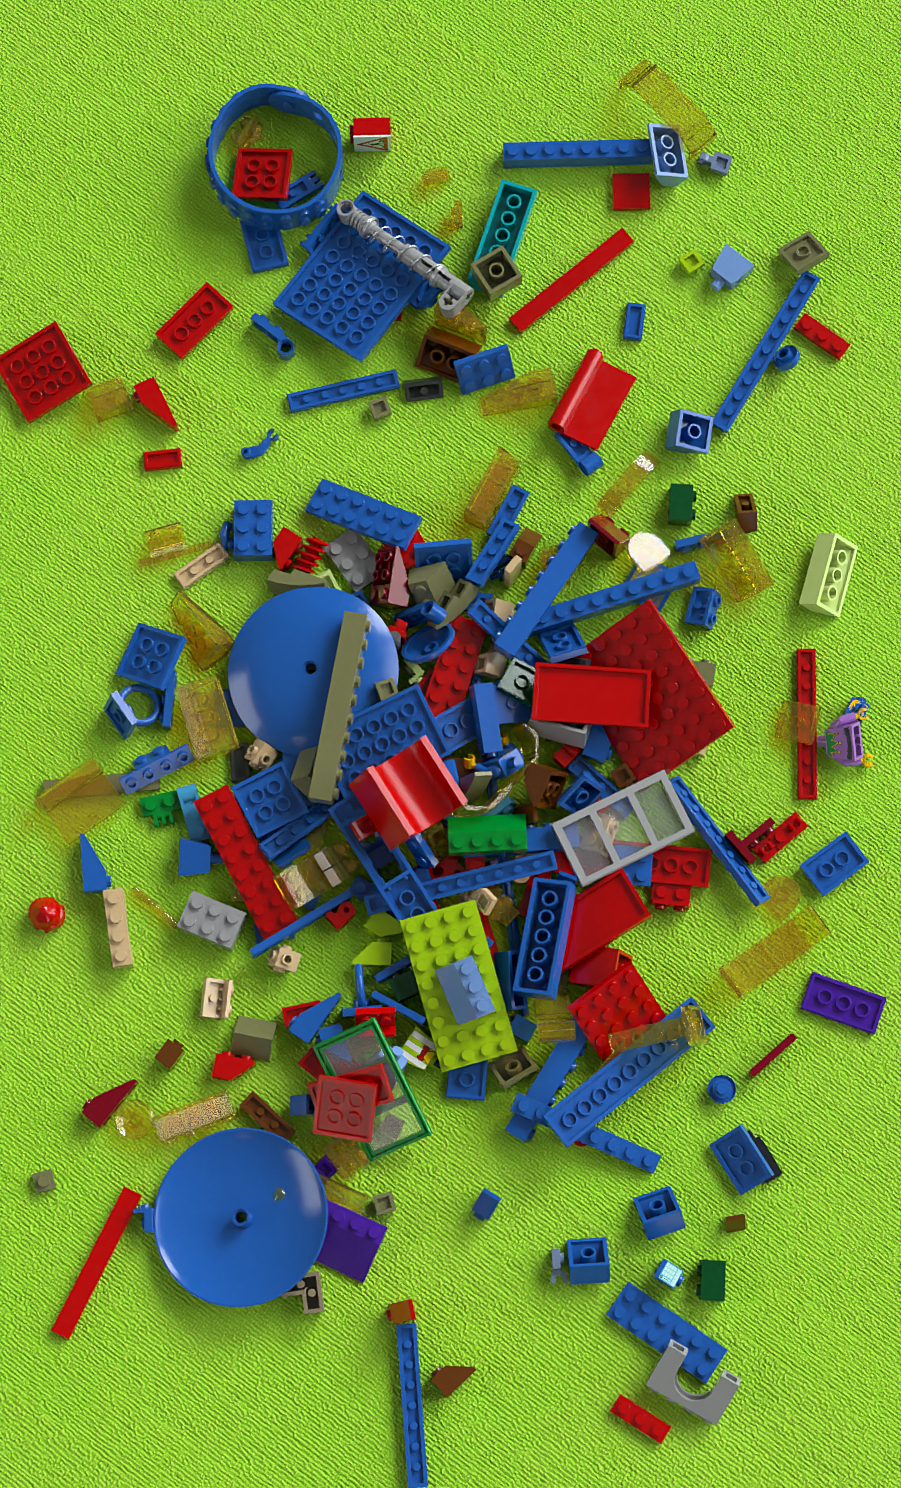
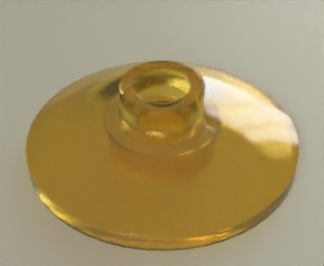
(124, 1119)

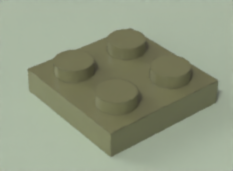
(803, 253)

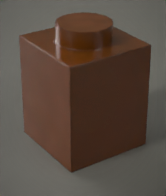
(170, 1053)

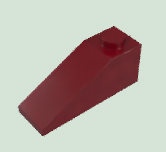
(103, 1106)

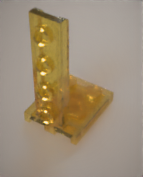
(687, 1026)

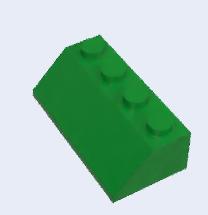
(487, 835)

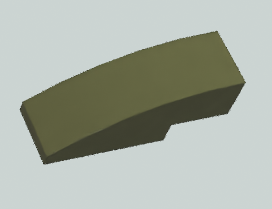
(282, 582)
(456, 601)
(474, 785)

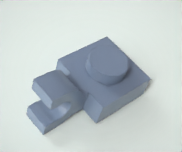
(718, 163)
(557, 1261)

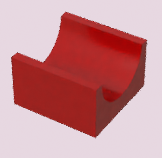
(408, 793)

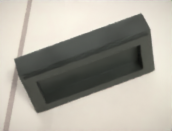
(239, 764)

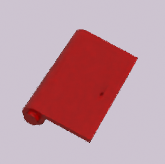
(591, 400)

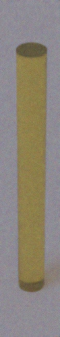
(191, 549)

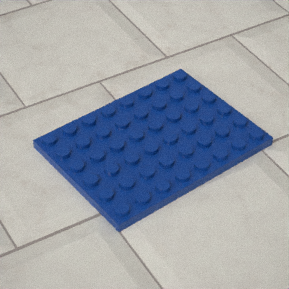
(352, 287)

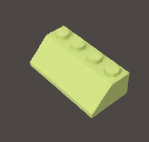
(828, 574)

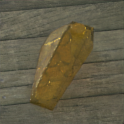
(526, 392)
(205, 635)

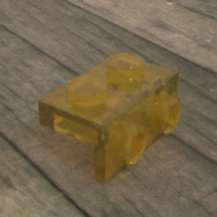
(165, 540)

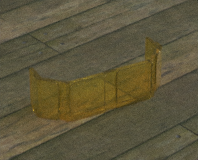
(671, 105)
(529, 748)
(774, 952)
(553, 1017)

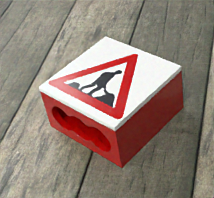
(371, 134)

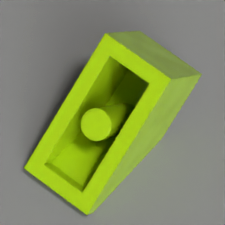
(383, 926)
(375, 955)

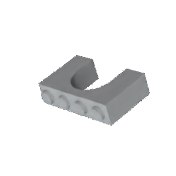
(707, 1405)

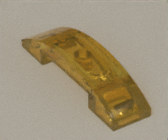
(627, 483)

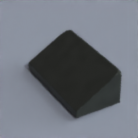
(423, 389)

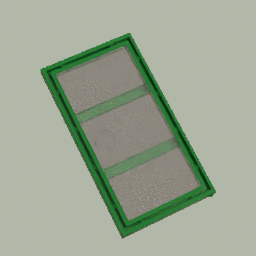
(394, 1122)

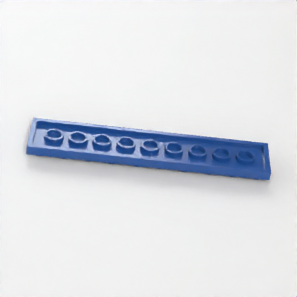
(616, 1083)

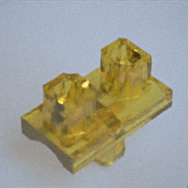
(251, 132)

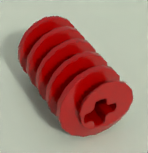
(310, 555)

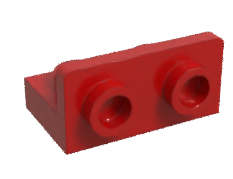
(670, 896)
(384, 1015)

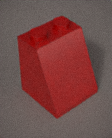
(598, 967)

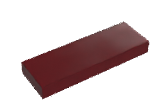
(772, 1055)

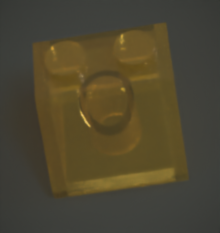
(109, 399)

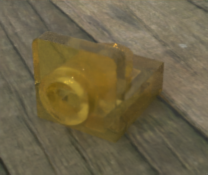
(455, 221)

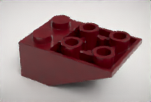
(390, 580)

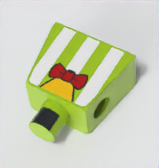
(420, 1051)

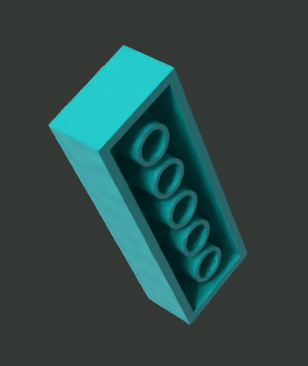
(506, 222)

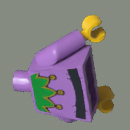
(844, 740)

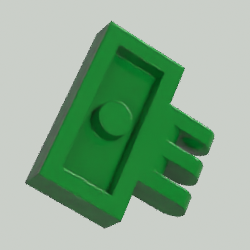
(161, 807)

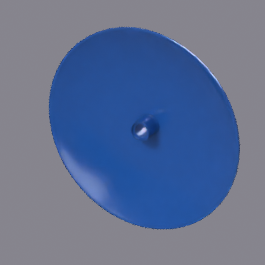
(273, 658)
(201, 1209)

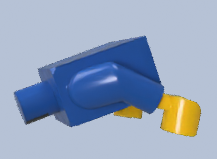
(502, 765)

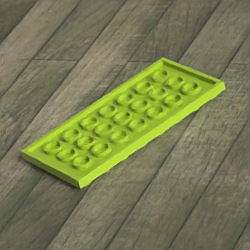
(437, 941)

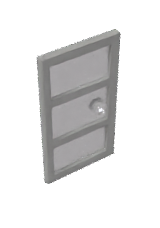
(622, 828)

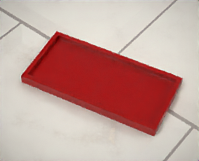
(591, 695)
(602, 916)

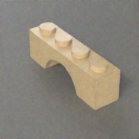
(492, 662)
(118, 928)

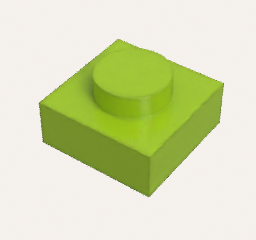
(691, 262)

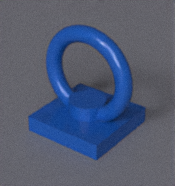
(123, 715)
(361, 1001)

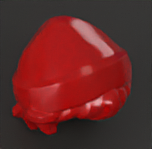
(46, 914)

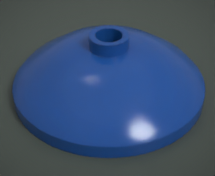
(427, 643)

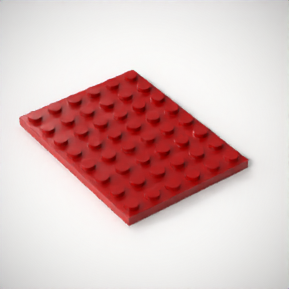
(681, 705)

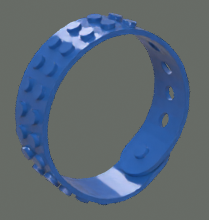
(289, 101)

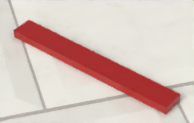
(571, 280)
(805, 752)
(96, 1263)

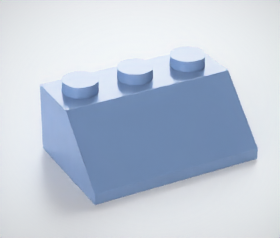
(667, 155)
(465, 990)

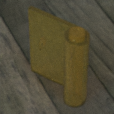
(77, 798)

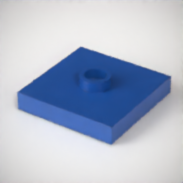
(510, 710)

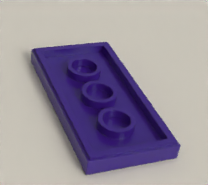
(843, 1003)

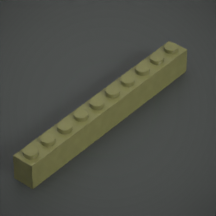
(339, 708)

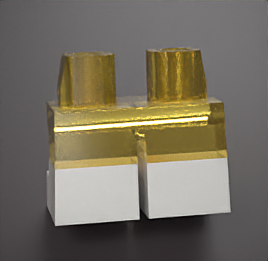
(340, 862)

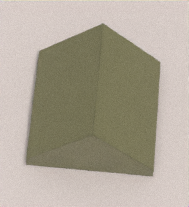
(253, 1038)
(513, 1068)

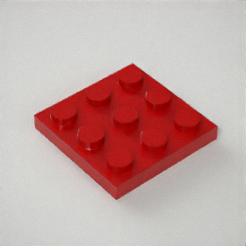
(262, 174)
(345, 1108)

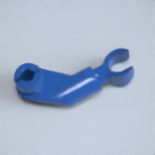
(259, 450)

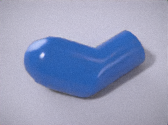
(224, 535)

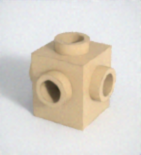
(260, 755)
(284, 959)

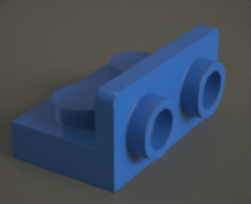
(703, 607)

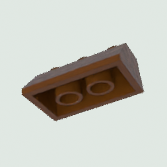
(441, 349)
(544, 784)

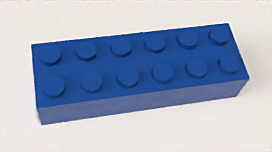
(544, 939)

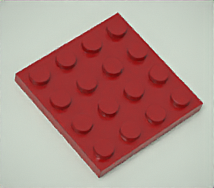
(43, 372)
(615, 1005)

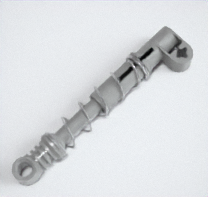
(436, 274)

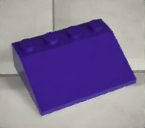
(350, 1242)

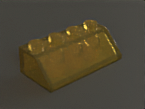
(491, 489)
(736, 560)
(207, 718)
(194, 1116)

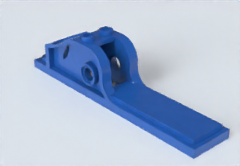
(403, 893)

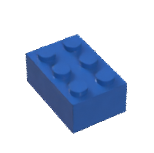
(253, 530)

